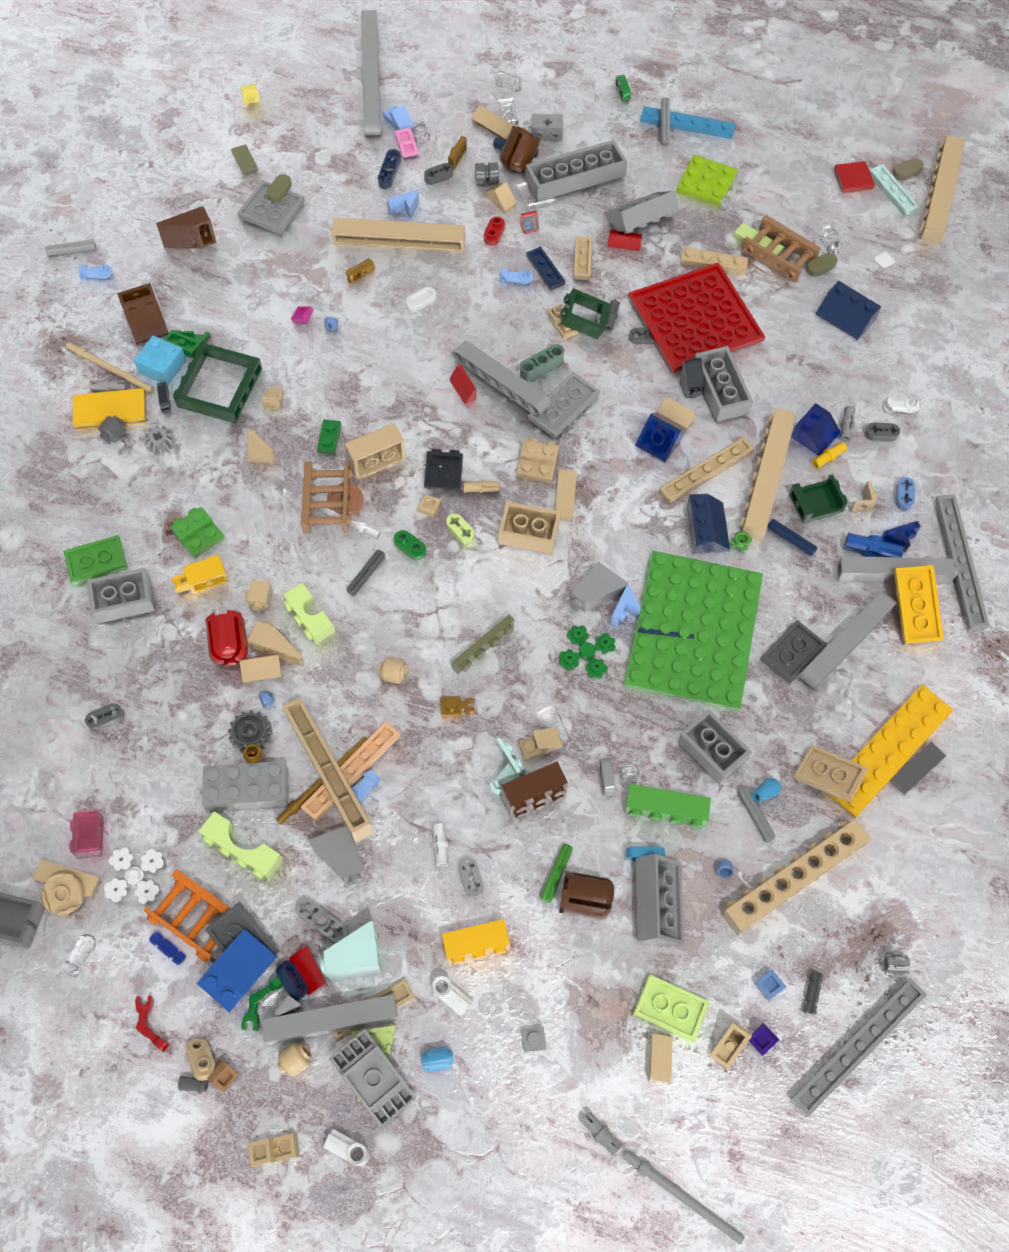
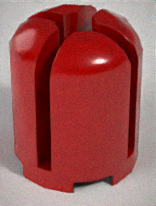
(226, 638)

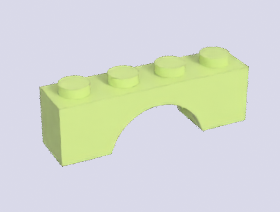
(261, 860)

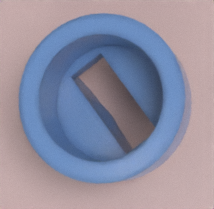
(331, 323)
(266, 699)
(725, 873)

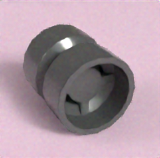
(486, 173)

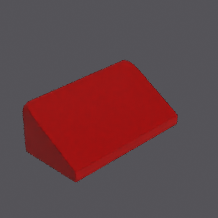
(628, 241)
(463, 385)
(309, 970)

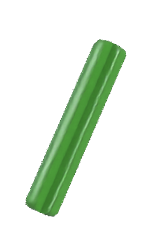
(556, 873)

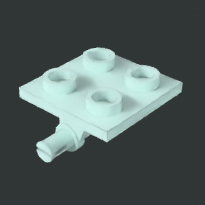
(513, 769)

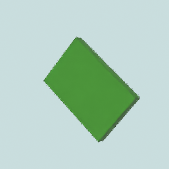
(95, 559)

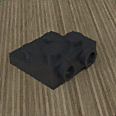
(443, 469)

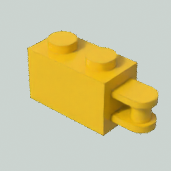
(201, 575)

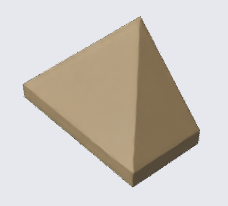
(258, 450)

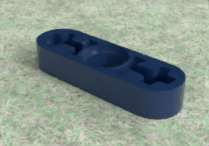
(385, 184)

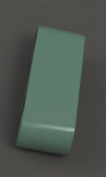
(542, 363)

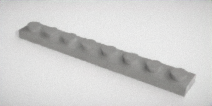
(959, 551)
(858, 1048)

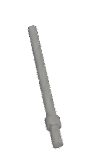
(645, 1169)

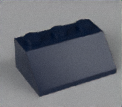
(848, 310)
(707, 524)

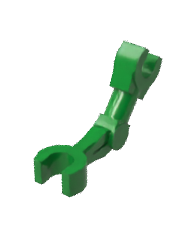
(254, 1000)

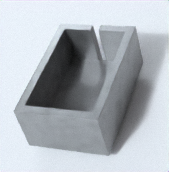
(18, 919)

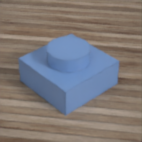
(770, 985)

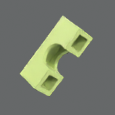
(316, 626)

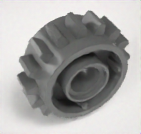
(245, 723)

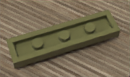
(480, 647)

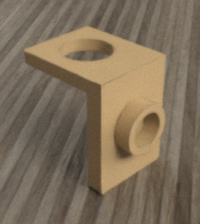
(870, 499)

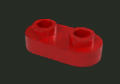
(494, 231)

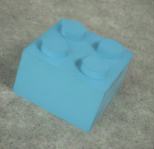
(160, 360)

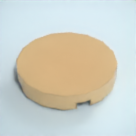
(62, 893)

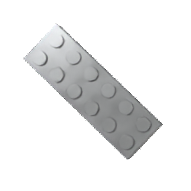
(575, 170)

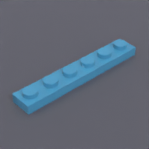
(690, 123)

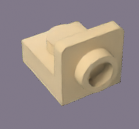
(273, 398)

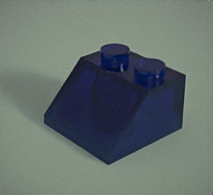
(816, 430)
(660, 436)

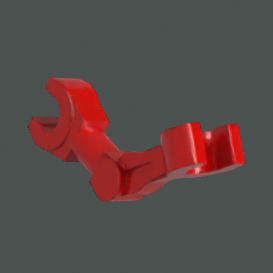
(142, 1025)

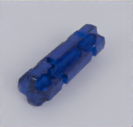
(167, 948)

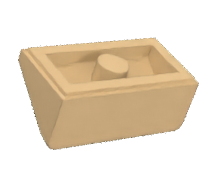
(677, 412)
(260, 668)
(660, 1058)

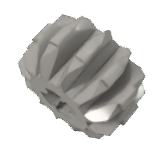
(159, 440)

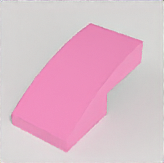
(406, 143)

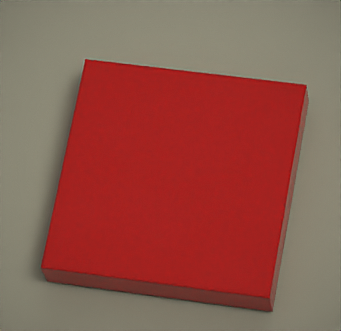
(854, 176)

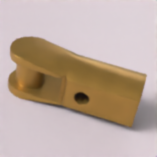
(358, 271)

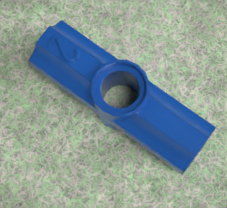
(872, 546)

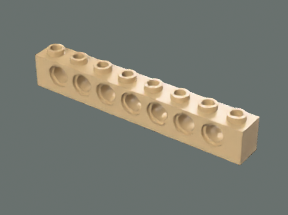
(856, 839)

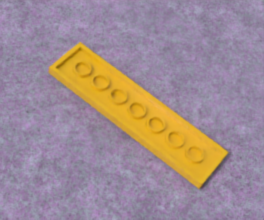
(895, 745)

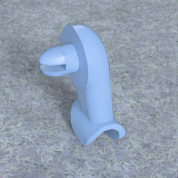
(101, 272)
(524, 277)
(364, 786)

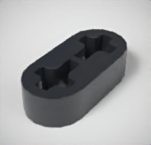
(164, 398)

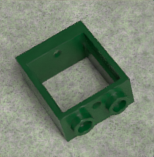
(581, 324)

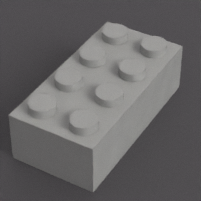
(724, 385)
(245, 786)

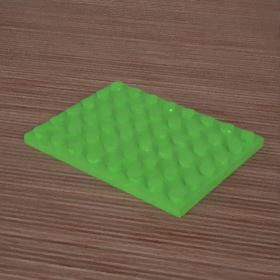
(701, 600)

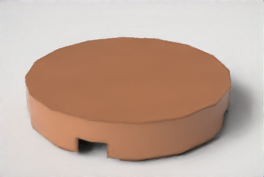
(356, 500)

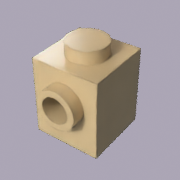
(259, 595)

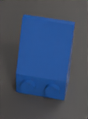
(237, 970)

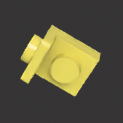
(250, 94)

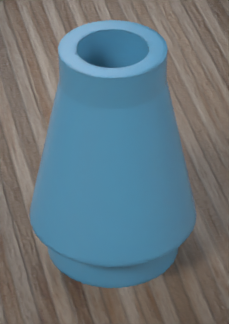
(768, 789)

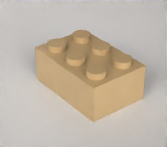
(375, 451)
(529, 527)

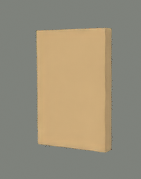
(830, 773)

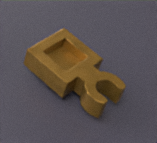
(453, 706)

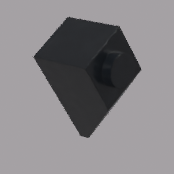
(692, 378)

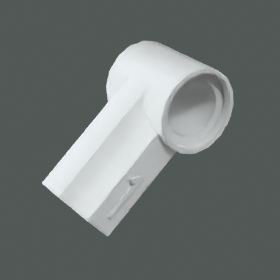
(452, 997)
(345, 1147)

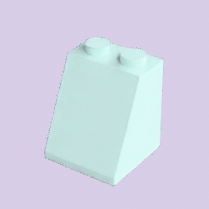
(353, 955)

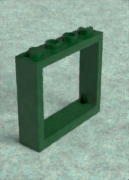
(242, 394)

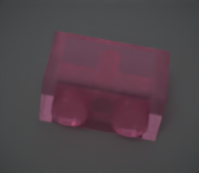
(87, 834)

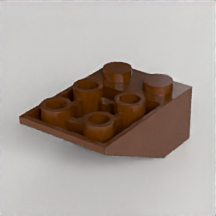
(187, 230)
(143, 313)

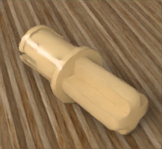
(481, 486)

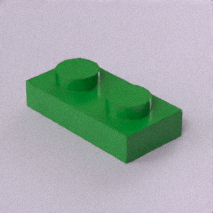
(329, 436)

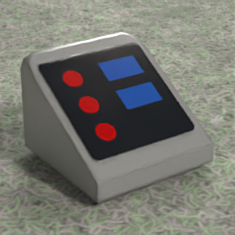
(288, 1006)

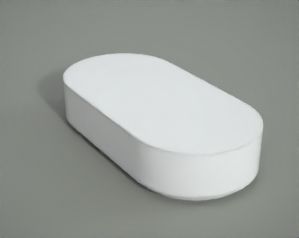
(420, 299)

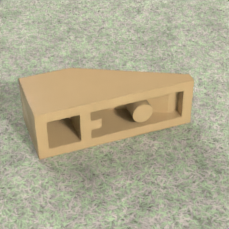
(270, 641)

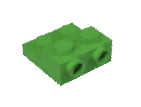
(197, 532)

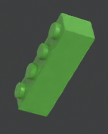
(667, 806)

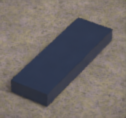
(545, 268)

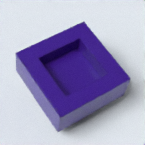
(763, 1039)

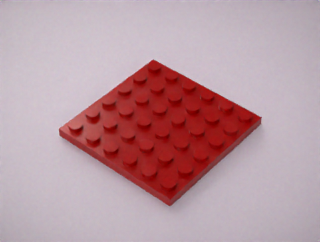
(695, 315)

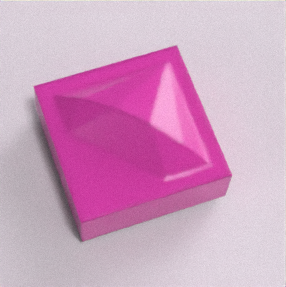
(302, 314)

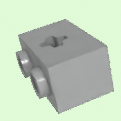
(547, 126)

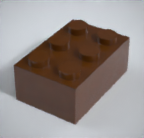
(534, 790)

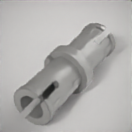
(108, 385)
(847, 423)
(601, 1133)

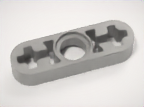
(321, 912)

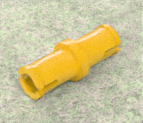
(829, 455)

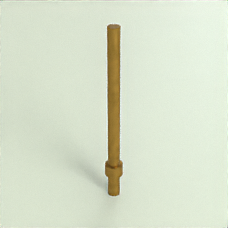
(294, 806)

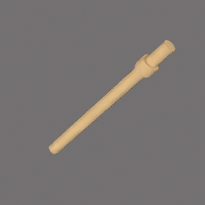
(83, 353)

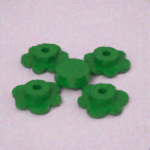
(587, 651)

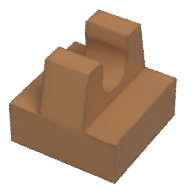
(223, 1075)

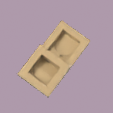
(273, 1150)

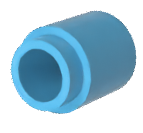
(437, 1059)

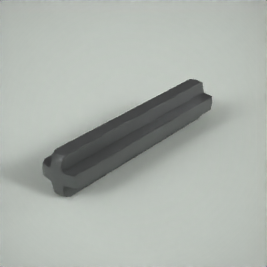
(365, 572)

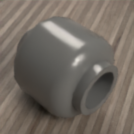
(111, 429)

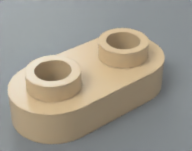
(198, 1057)

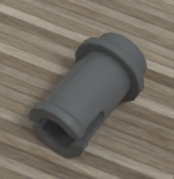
(192, 1084)

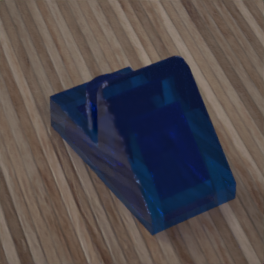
(902, 534)

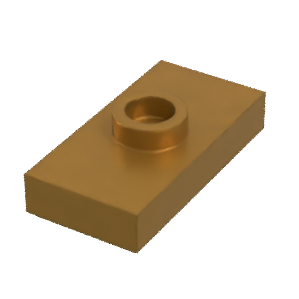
(457, 152)

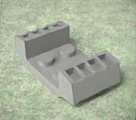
(372, 1078)

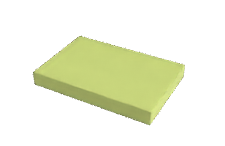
(671, 1008)

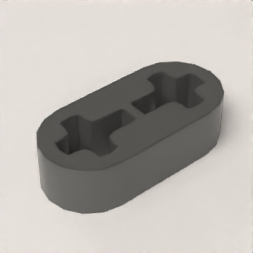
(438, 173)
(882, 432)
(104, 717)

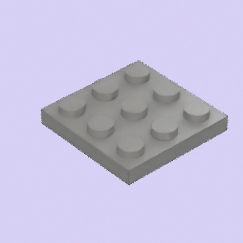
(270, 214)

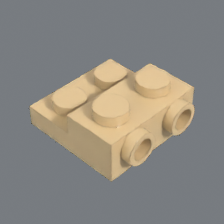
(538, 460)

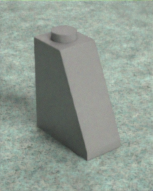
(597, 588)
(340, 854)

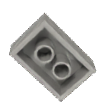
(121, 595)
(714, 746)

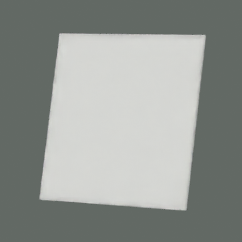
(884, 260)

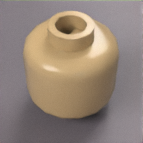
(393, 670)
(294, 1059)

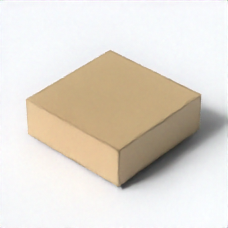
(429, 505)

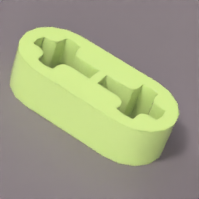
(457, 530)

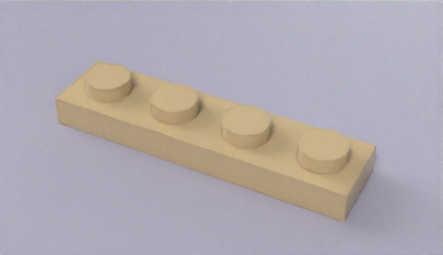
(704, 258)

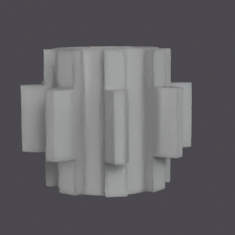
(897, 964)

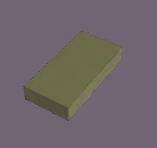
(244, 159)

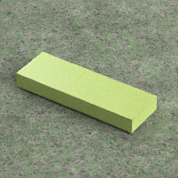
(745, 230)

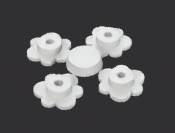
(133, 875)

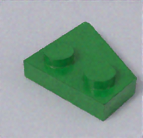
(187, 340)

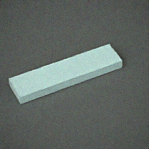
(894, 190)

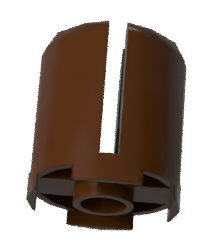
(519, 149)
(586, 896)

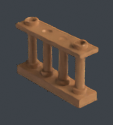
(787, 237)
(311, 489)

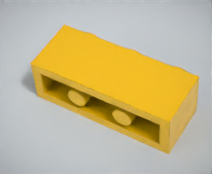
(476, 942)

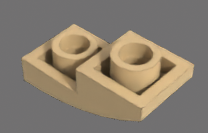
(564, 332)

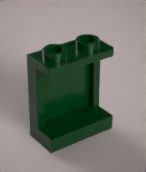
(818, 499)

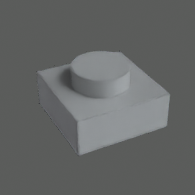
(534, 1040)

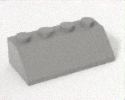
(643, 210)
(659, 901)

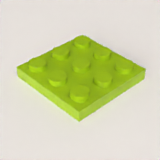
(706, 180)

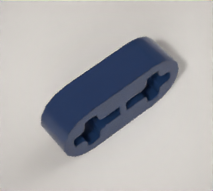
(292, 980)

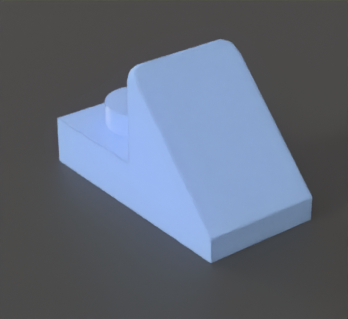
(398, 117)
(404, 202)
(626, 604)

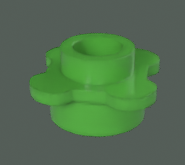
(741, 536)

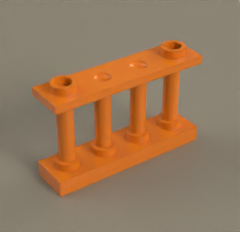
(198, 894)

